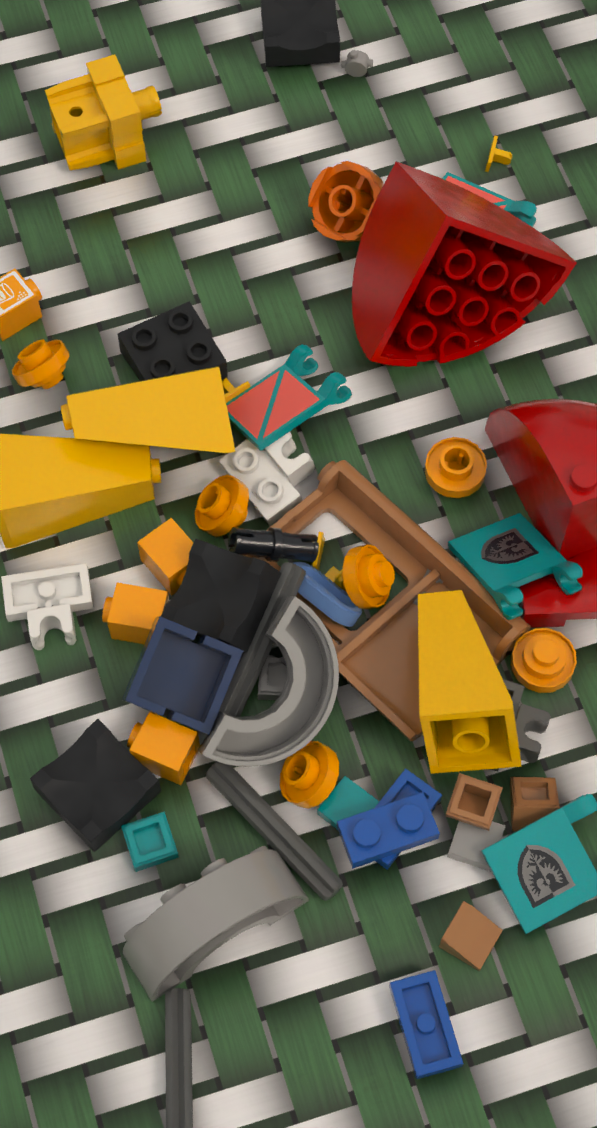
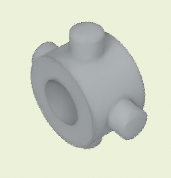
(357, 63)

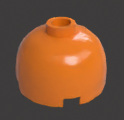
(343, 200)

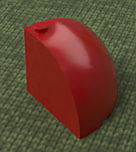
(445, 272)
(553, 467)

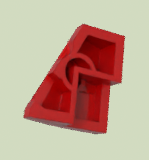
(549, 606)

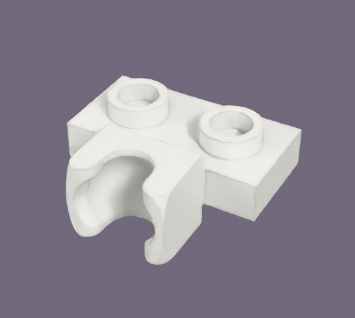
(270, 475)
(48, 600)

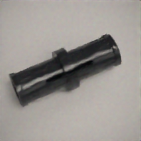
(273, 544)

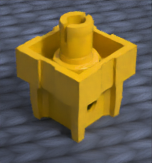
(101, 117)

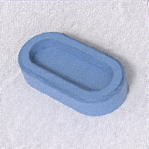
(328, 596)

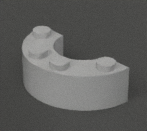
(304, 701)
(207, 915)

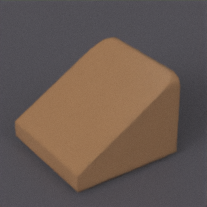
(531, 799)
(473, 801)
(470, 936)

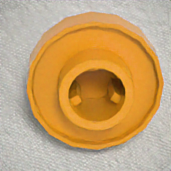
(41, 364)
(455, 467)
(222, 505)
(367, 576)
(543, 660)
(309, 775)

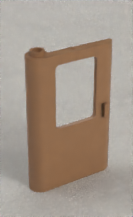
(383, 652)

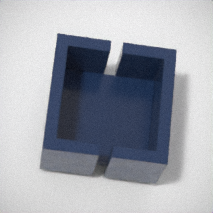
(182, 675)

